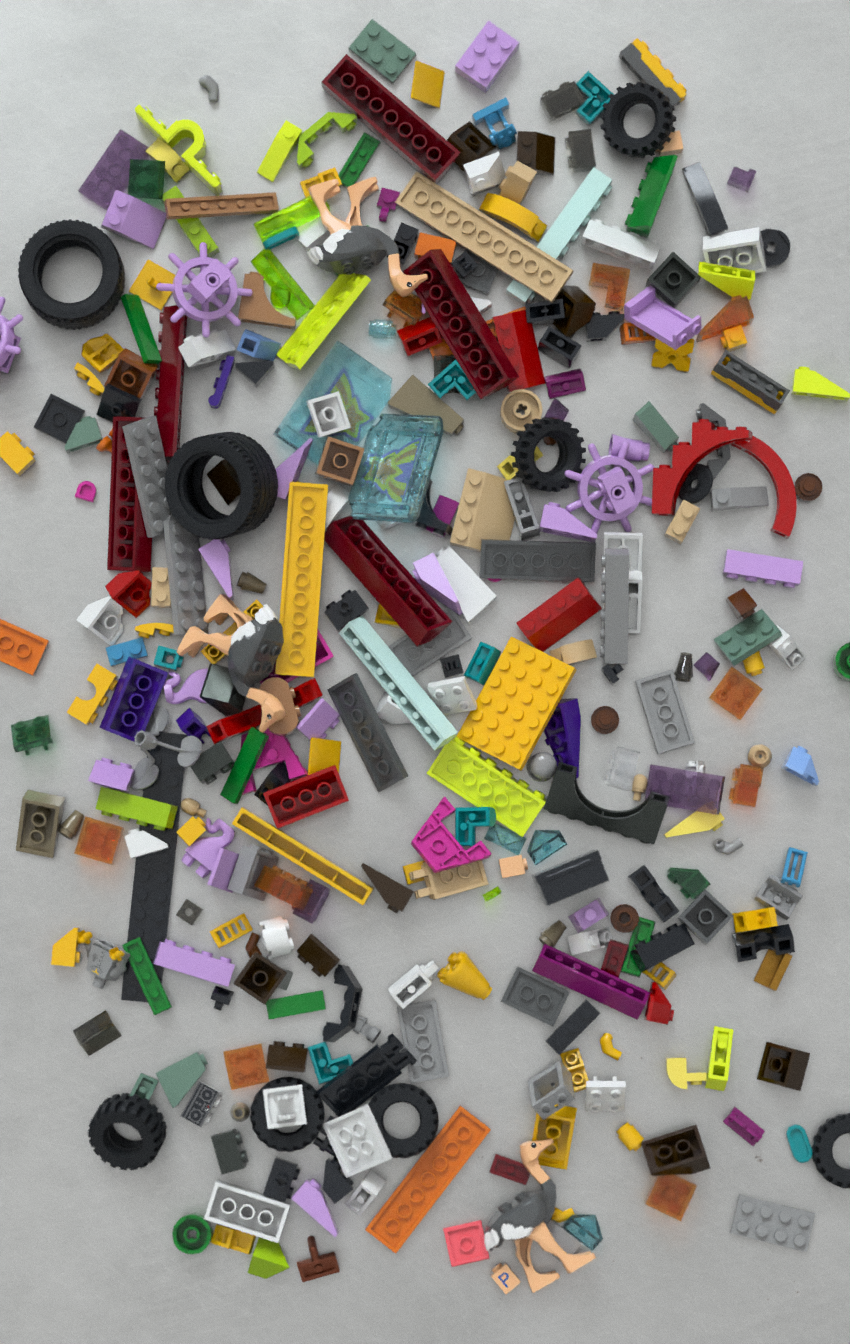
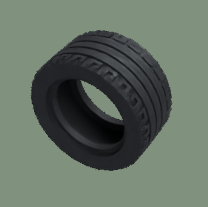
(58, 237)
(186, 492)

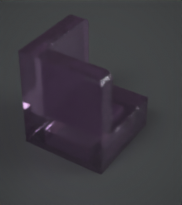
(741, 179)

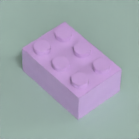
(487, 56)

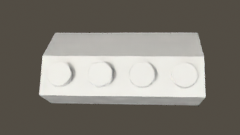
(620, 244)

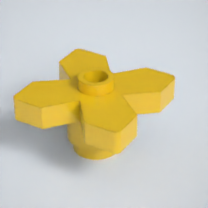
(669, 355)

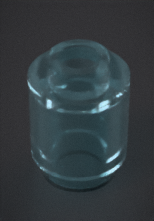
(382, 329)

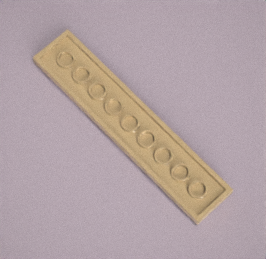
(484, 237)

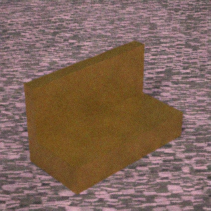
(772, 969)

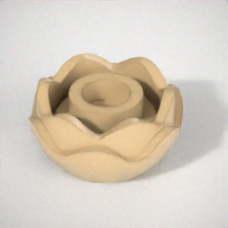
(760, 750)

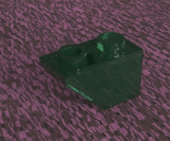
(689, 880)

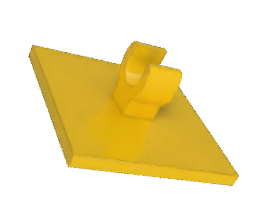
(427, 84)
(146, 284)
(323, 754)

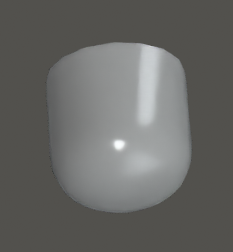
(542, 766)

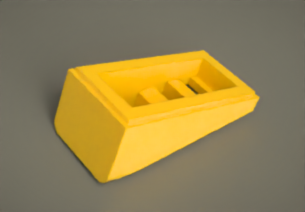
(219, 943)
(668, 980)

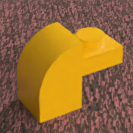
(755, 919)

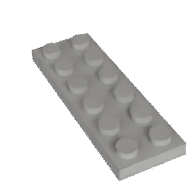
(149, 472)
(184, 578)

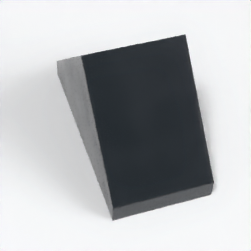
(545, 312)
(255, 371)

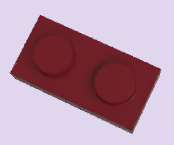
(614, 957)
(509, 1169)

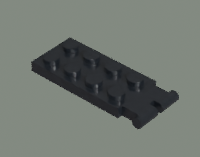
(366, 1076)

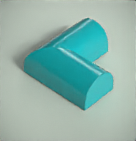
(597, 96)
(452, 376)
(468, 819)
(324, 1066)

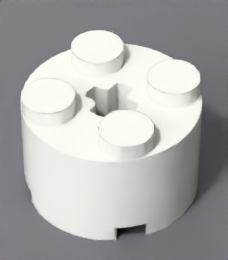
(275, 937)

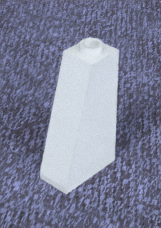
(467, 586)

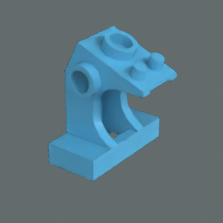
(493, 115)

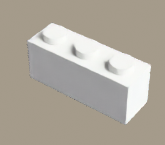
(203, 350)

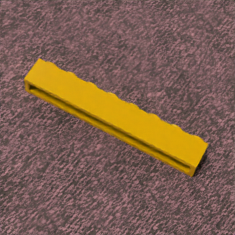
(303, 855)

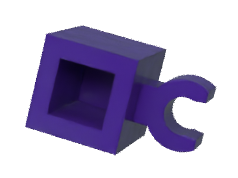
(192, 724)

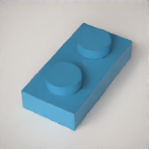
(119, 653)

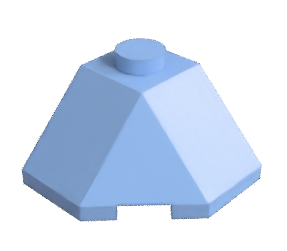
(801, 765)

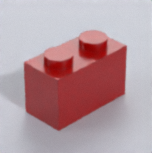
(419, 336)

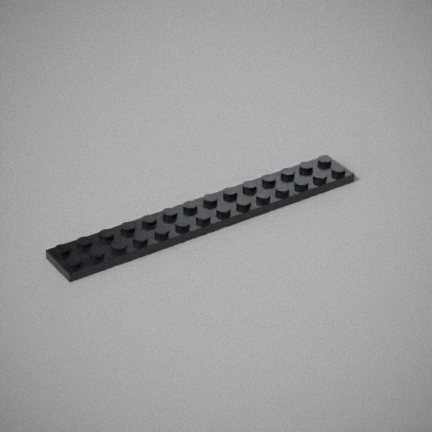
(155, 871)

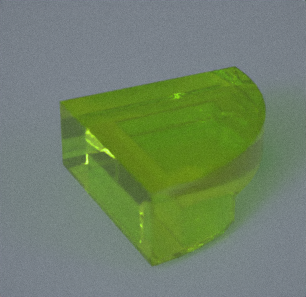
(492, 893)

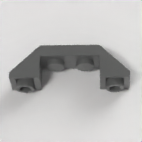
(715, 465)

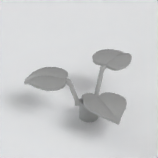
(146, 771)

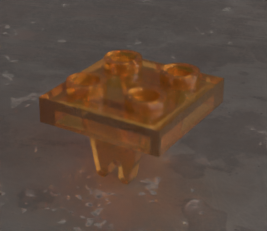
(406, 307)
(735, 693)
(246, 1066)

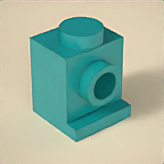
(161, 656)

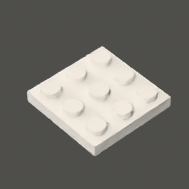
(357, 1141)

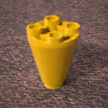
(464, 976)

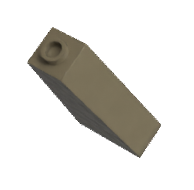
(418, 399)

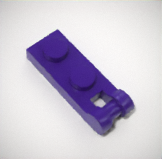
(221, 383)

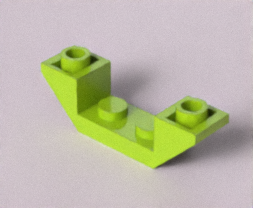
(343, 121)

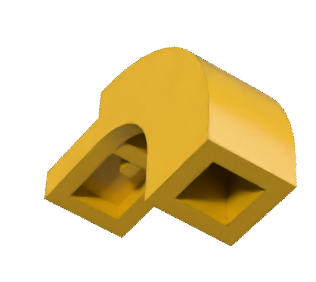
(513, 214)

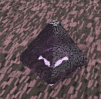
(557, 410)
(707, 666)

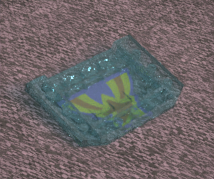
(361, 388)
(396, 468)

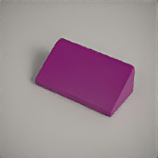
(565, 383)
(444, 510)

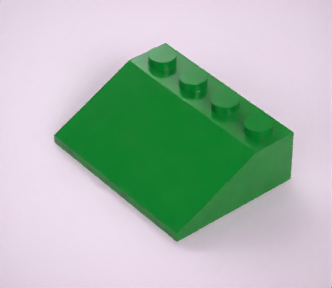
(651, 195)

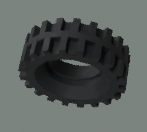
(617, 108)
(569, 454)
(823, 1148)

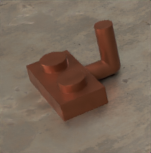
(317, 1265)

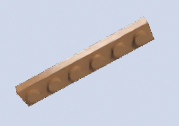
(221, 205)

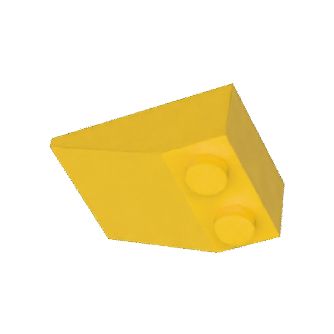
(560, 1128)

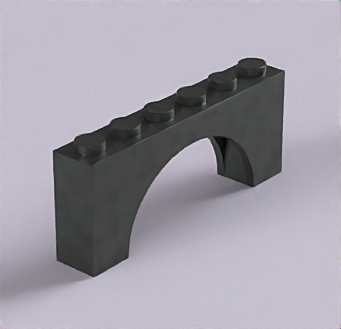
(639, 823)

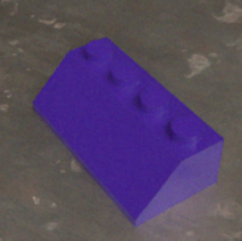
(133, 699)

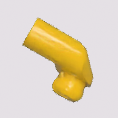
(561, 1216)

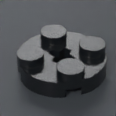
(781, 250)

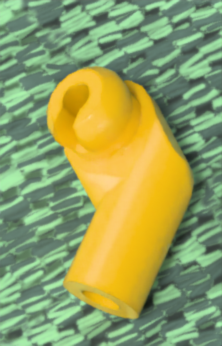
(607, 1046)

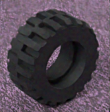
(428, 1118)
(294, 1140)
(117, 1149)

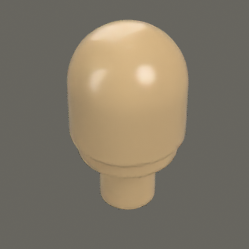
(639, 786)
(192, 807)

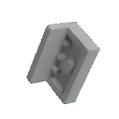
(778, 895)

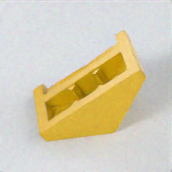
(101, 352)

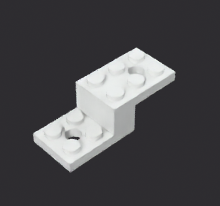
(634, 543)

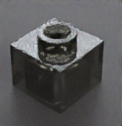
(196, 912)

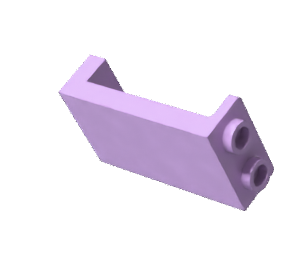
(661, 319)

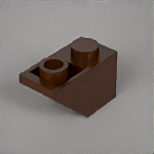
(741, 604)

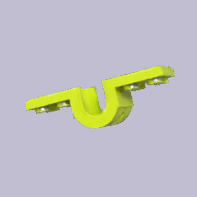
(173, 135)

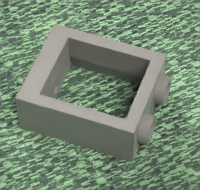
(244, 868)
(545, 1082)

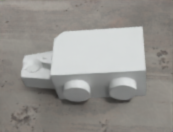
(413, 983)

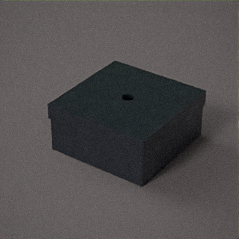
(570, 877)

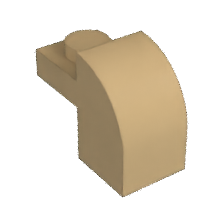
(575, 652)

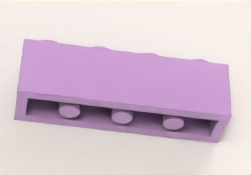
(762, 567)
(193, 963)

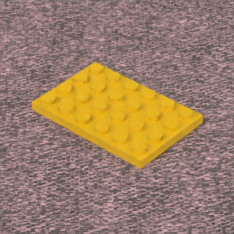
(516, 703)

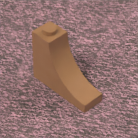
(257, 308)

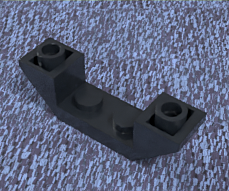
(352, 996)

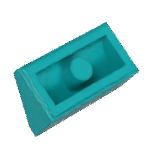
(482, 663)

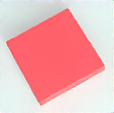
(466, 1243)

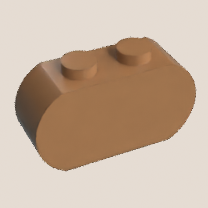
(281, 690)

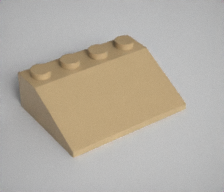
(482, 511)

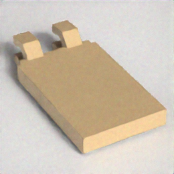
(450, 881)

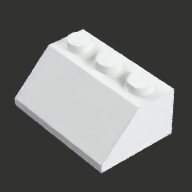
(736, 249)

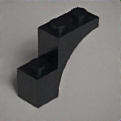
(428, 519)

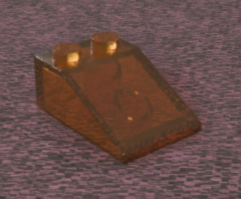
(731, 315)

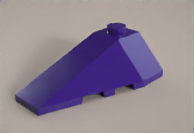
(564, 732)

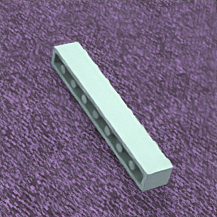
(567, 225)
(398, 682)

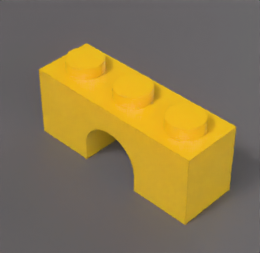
(86, 709)

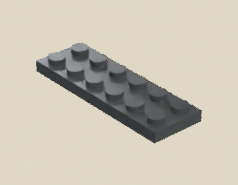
(537, 560)
(367, 732)

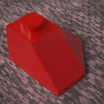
(130, 591)
(658, 1006)

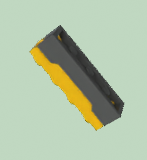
(650, 71)
(750, 382)

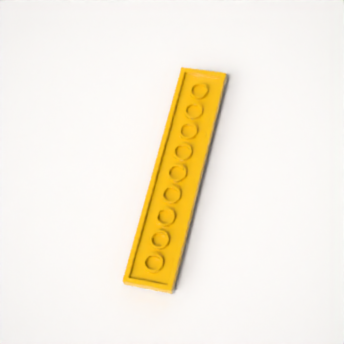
(302, 578)

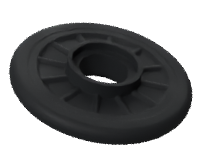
(704, 485)

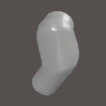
(208, 82)
(726, 847)

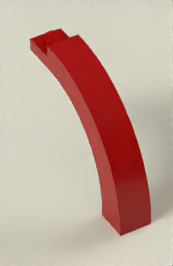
(782, 482)
(242, 722)

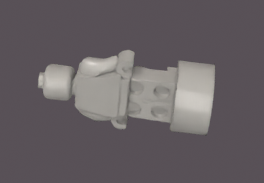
(370, 1032)

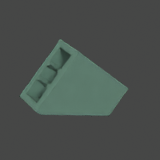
(656, 427)
(181, 1077)

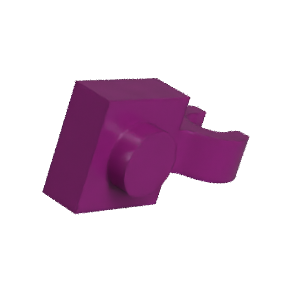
(387, 202)

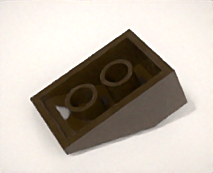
(391, 891)
(676, 1153)

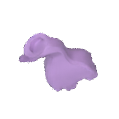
(189, 691)
(207, 848)

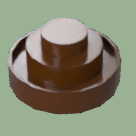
(808, 487)
(605, 720)
(624, 918)

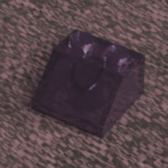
(315, 902)

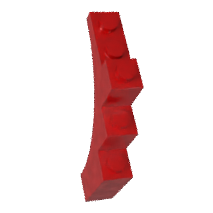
(705, 439)

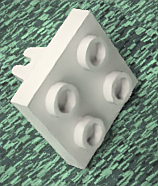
(452, 695)
(605, 1095)
(284, 1106)

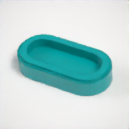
(280, 238)
(799, 1143)

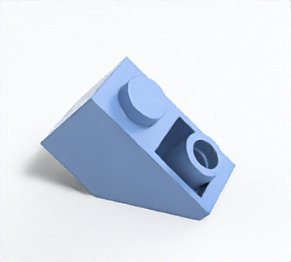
(258, 346)

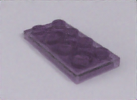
(112, 169)
(687, 788)

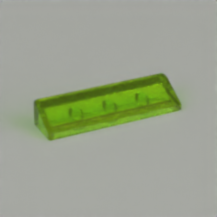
(289, 217)
(278, 276)

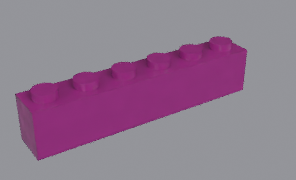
(591, 981)

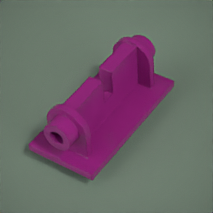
(744, 1126)

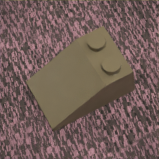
(39, 823)

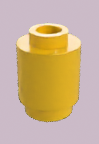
(754, 664)
(630, 1137)

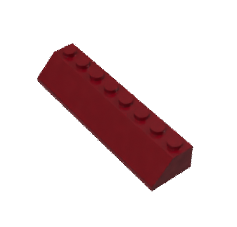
(390, 119)
(462, 324)
(170, 381)
(127, 539)
(386, 579)

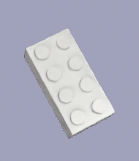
(247, 1211)

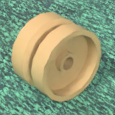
(516, 401)

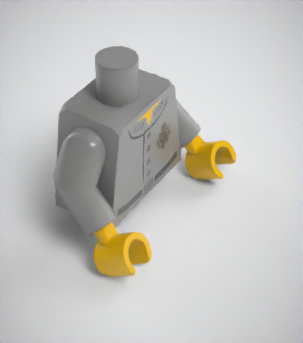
(104, 959)

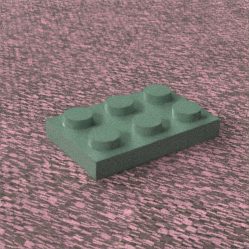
(382, 51)
(747, 637)

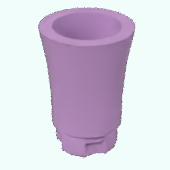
(637, 450)

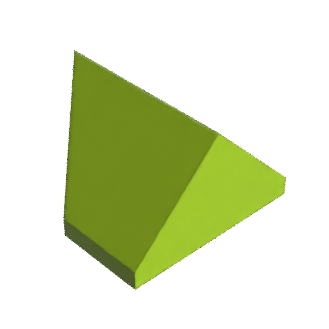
(267, 1259)

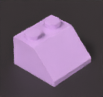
(318, 720)
(112, 775)

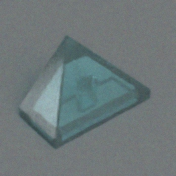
(505, 838)
(544, 844)
(585, 1229)

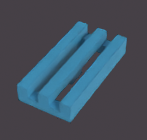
(791, 880)

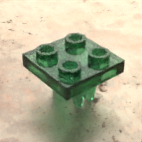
(146, 178)
(31, 734)

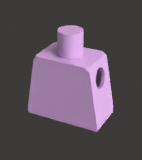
(588, 915)

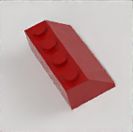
(520, 347)
(559, 615)
(306, 796)

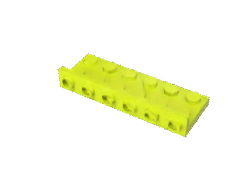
(322, 319)
(487, 785)

